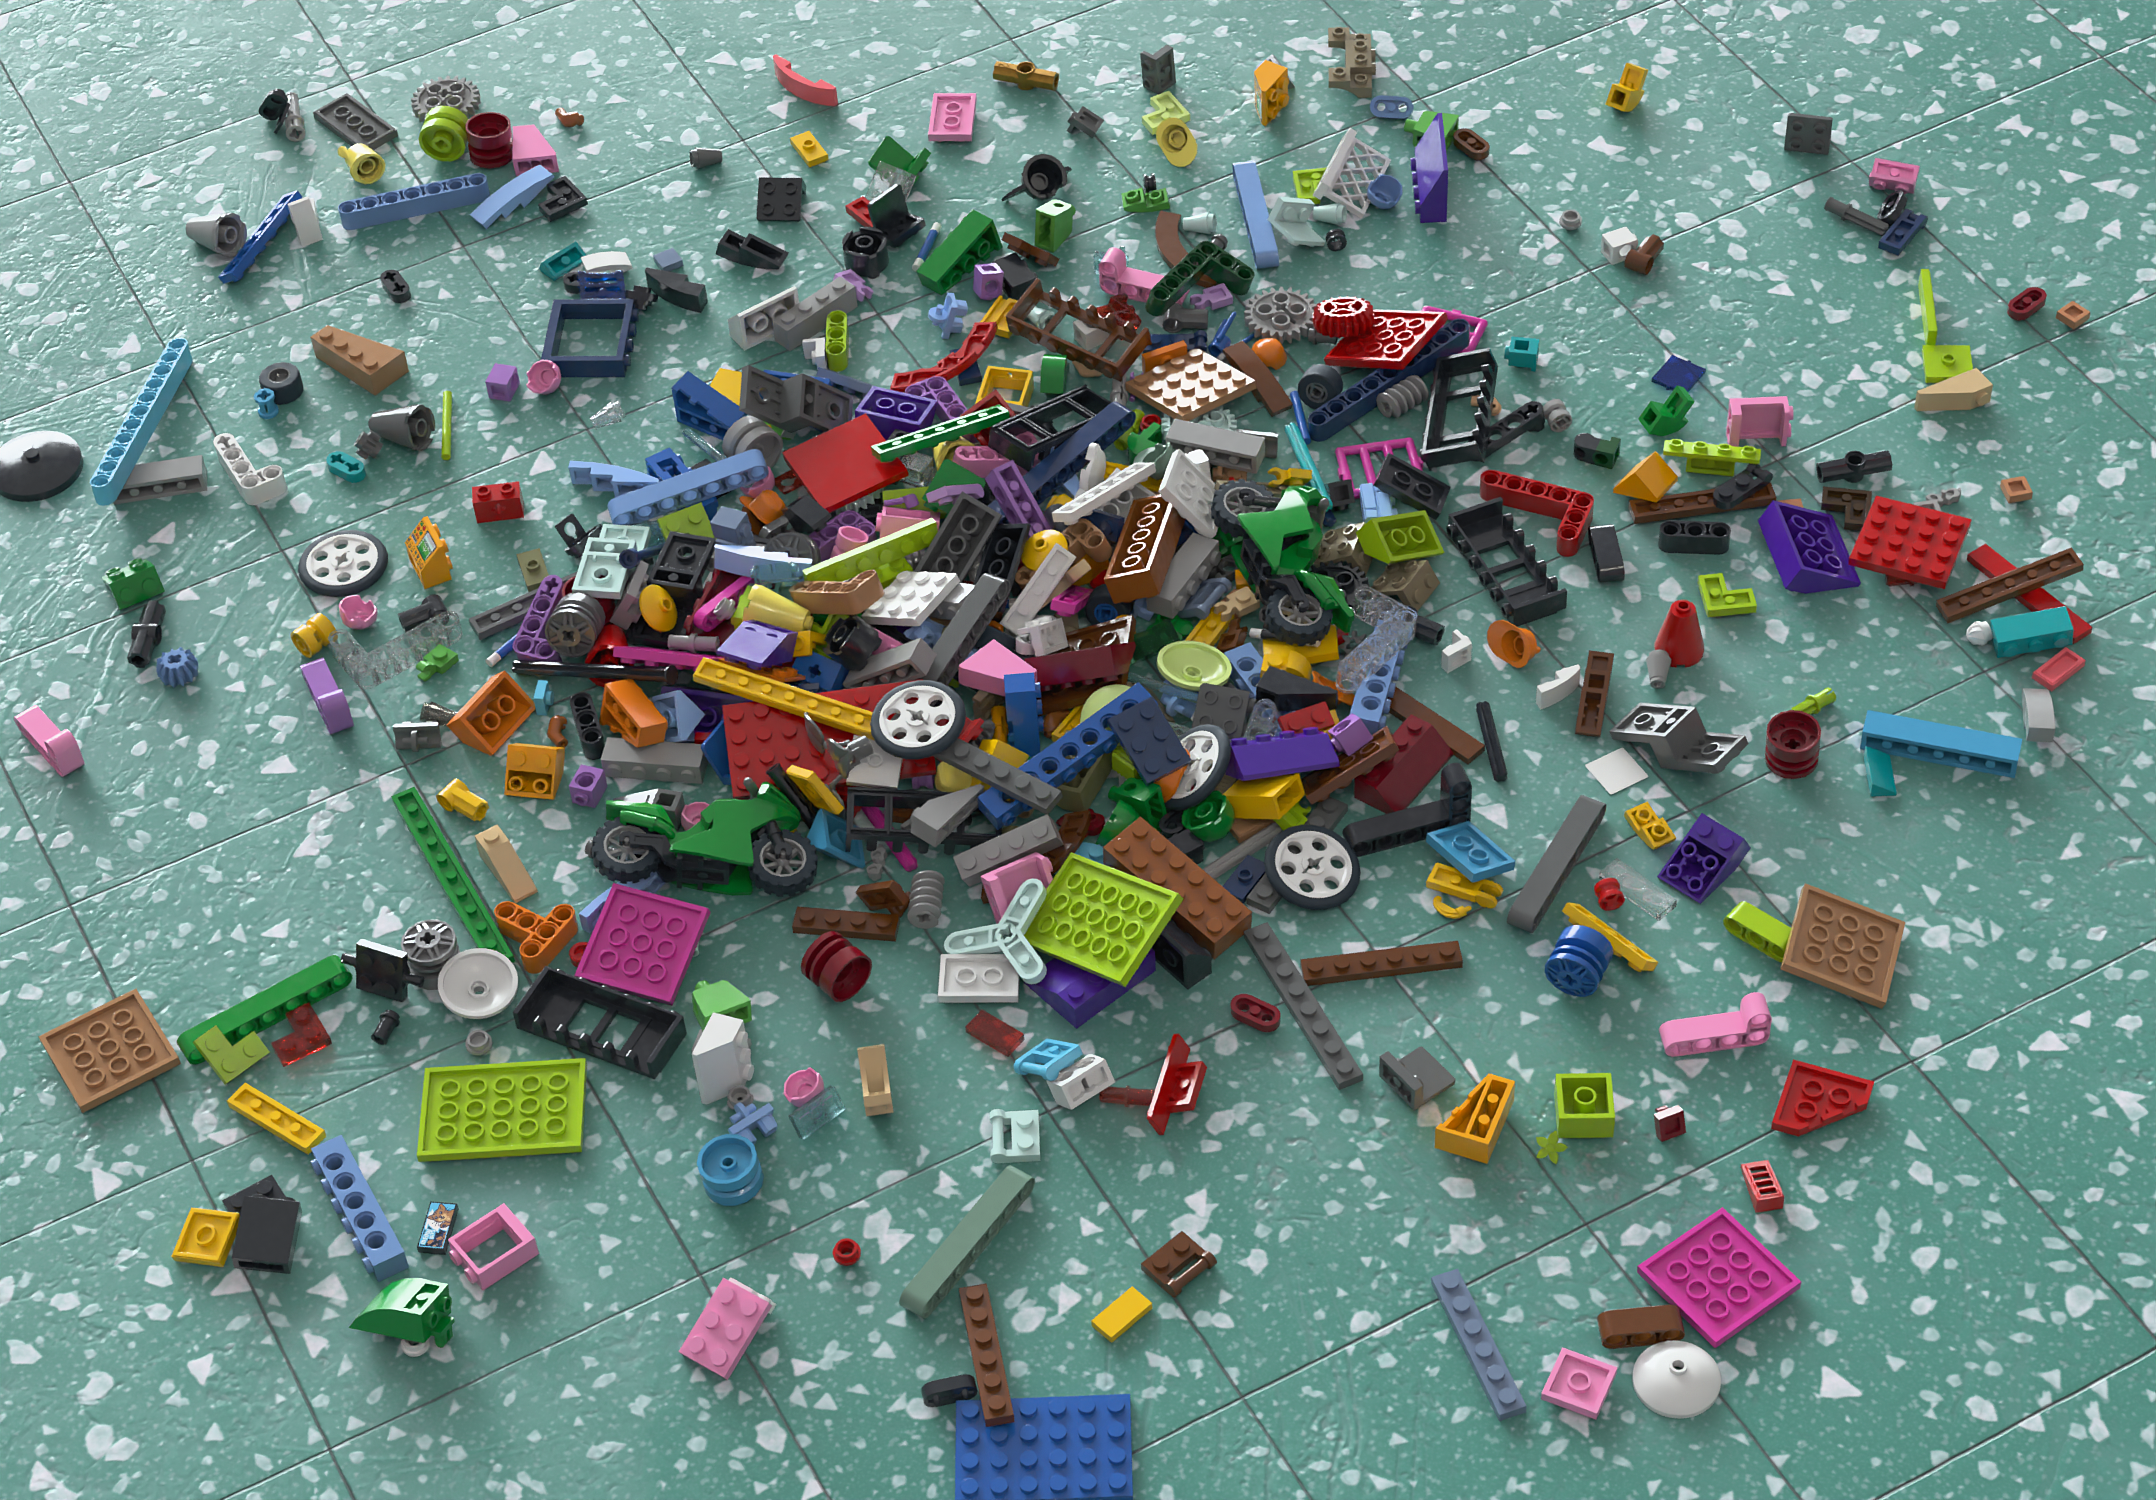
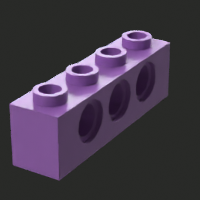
(1016, 498)

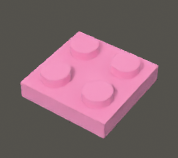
(1579, 1383)

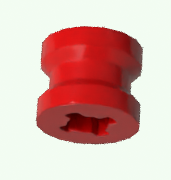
(1609, 894)

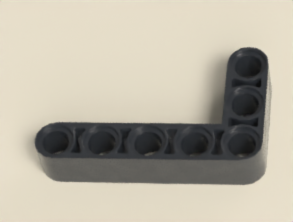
(1415, 822)

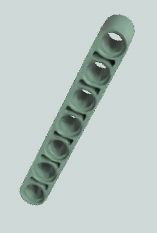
(967, 1242)

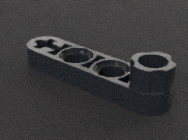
(1530, 418)

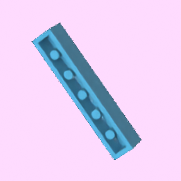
(1941, 743)

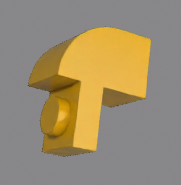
(1629, 91)
(1294, 664)

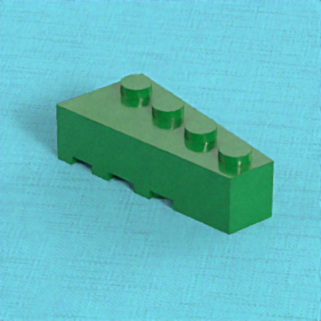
(960, 252)

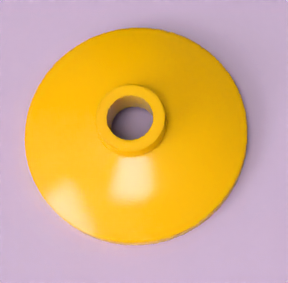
(1039, 546)
(658, 608)

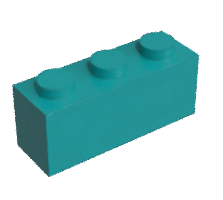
(2031, 632)

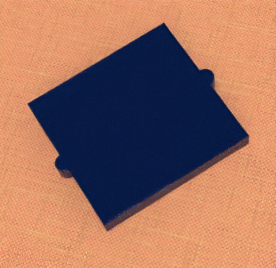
(1678, 373)

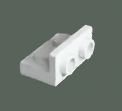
(1046, 635)

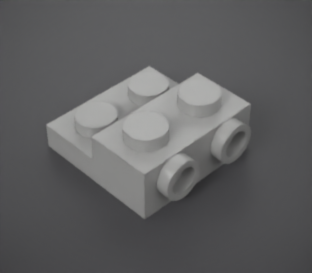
(628, 606)

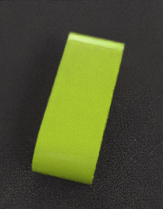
(837, 340)
(1758, 929)

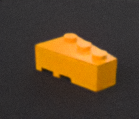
(1479, 1121)

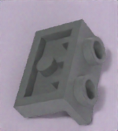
(1158, 69)

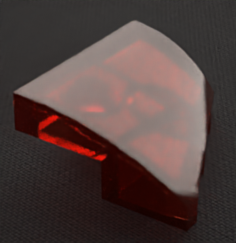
(1122, 311)

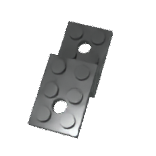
(794, 401)
(1679, 737)

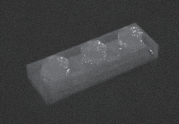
(1639, 889)

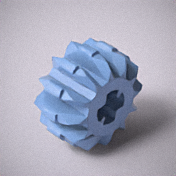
(177, 667)

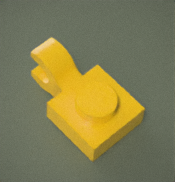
(1290, 477)

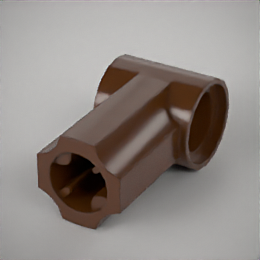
(1643, 257)

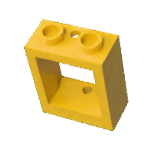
(1000, 378)

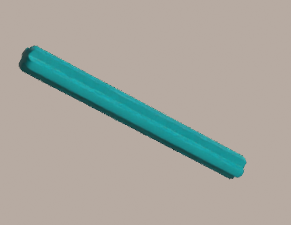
(1305, 459)

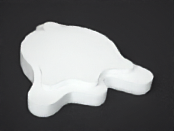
(1095, 470)

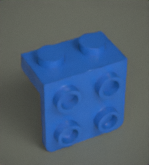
(716, 753)

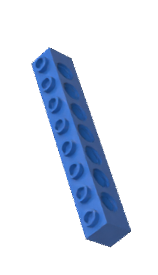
(1093, 729)

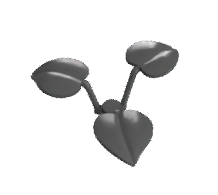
(853, 752)

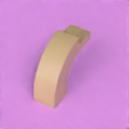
(875, 1080)

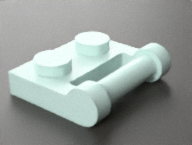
(1024, 1136)

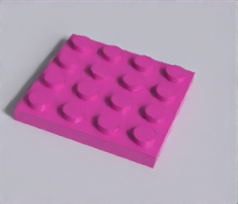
(661, 657)
(643, 944)
(1719, 1277)

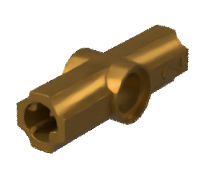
(1026, 76)

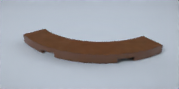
(1170, 246)
(1072, 833)

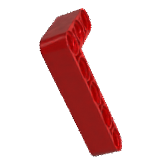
(1546, 499)

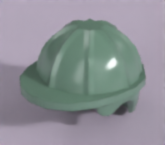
(1159, 455)

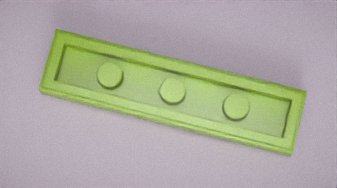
(1927, 307)

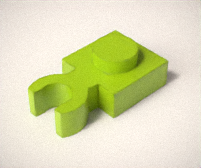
(1293, 817)

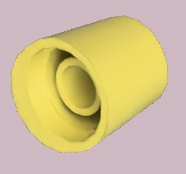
(363, 162)

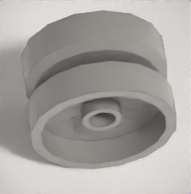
(751, 434)

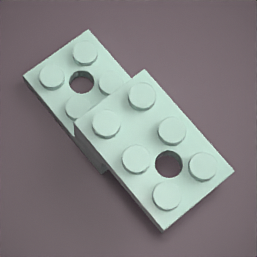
(602, 558)

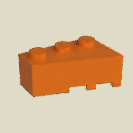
(632, 714)

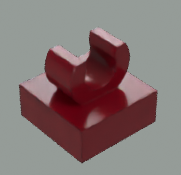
(1669, 1122)

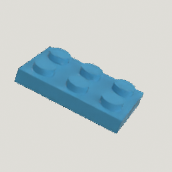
(1470, 851)

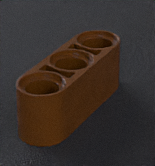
(1640, 1326)

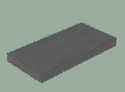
(355, 122)

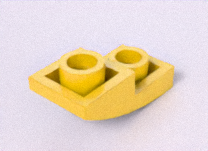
(1648, 826)

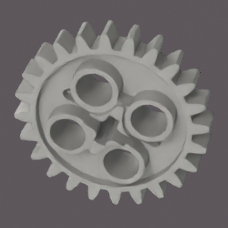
(446, 92)
(1280, 314)

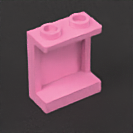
(1758, 419)
(1005, 881)

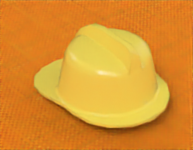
(1176, 142)
(951, 779)

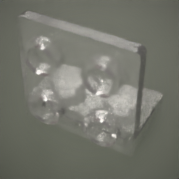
(886, 177)

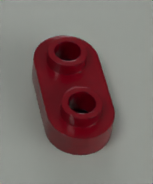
(2026, 303)
(1258, 1014)

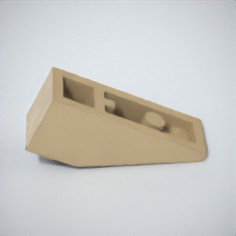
(1956, 393)
(504, 863)

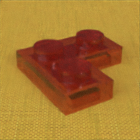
(306, 1039)

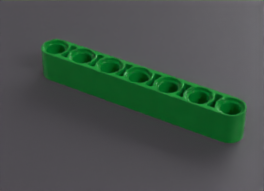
(270, 1005)

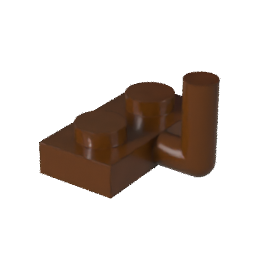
(885, 895)

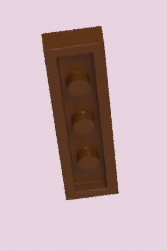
(847, 923)

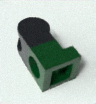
(1597, 450)

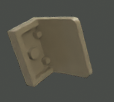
(1343, 545)
(1409, 580)

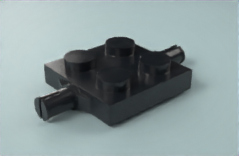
(382, 970)

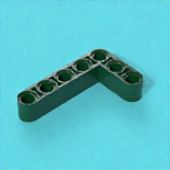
(1202, 260)

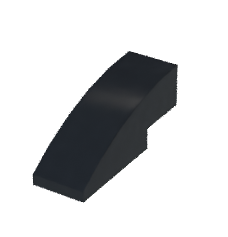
(750, 251)
(677, 289)

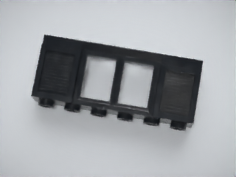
(1486, 529)
(558, 998)

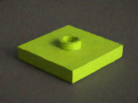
(1945, 361)

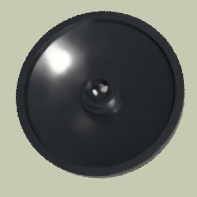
(38, 465)

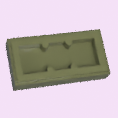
(532, 568)

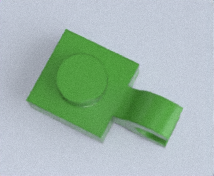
(437, 660)

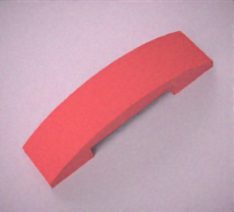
(817, 93)

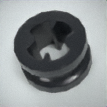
(1149, 183)
(1336, 245)

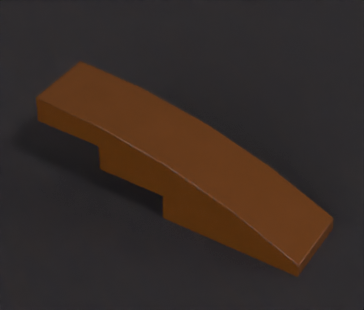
(1267, 387)
(1594, 693)

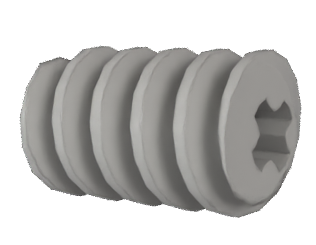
(1402, 396)
(926, 899)

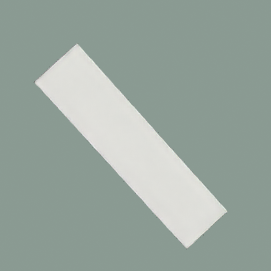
(1038, 589)

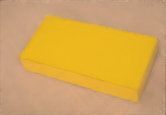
(1121, 1314)

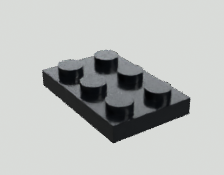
(1412, 486)

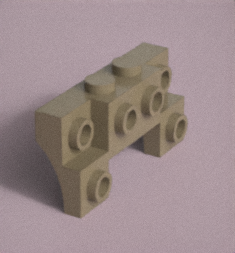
(1359, 62)

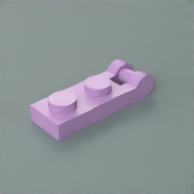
(951, 493)

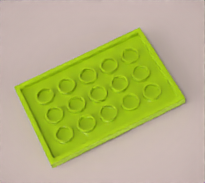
(1100, 918)
(502, 1110)

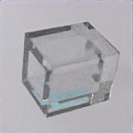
(920, 470)

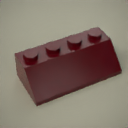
(1082, 665)
(1401, 779)

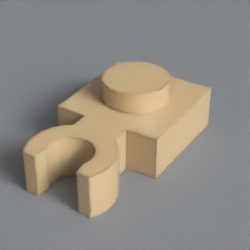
(1238, 602)

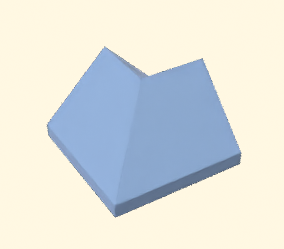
(680, 714)

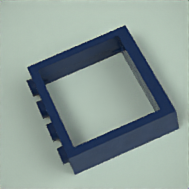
(591, 309)

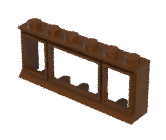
(1035, 294)

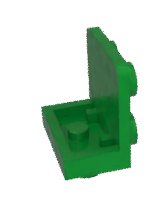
(894, 154)
(949, 475)
(133, 582)

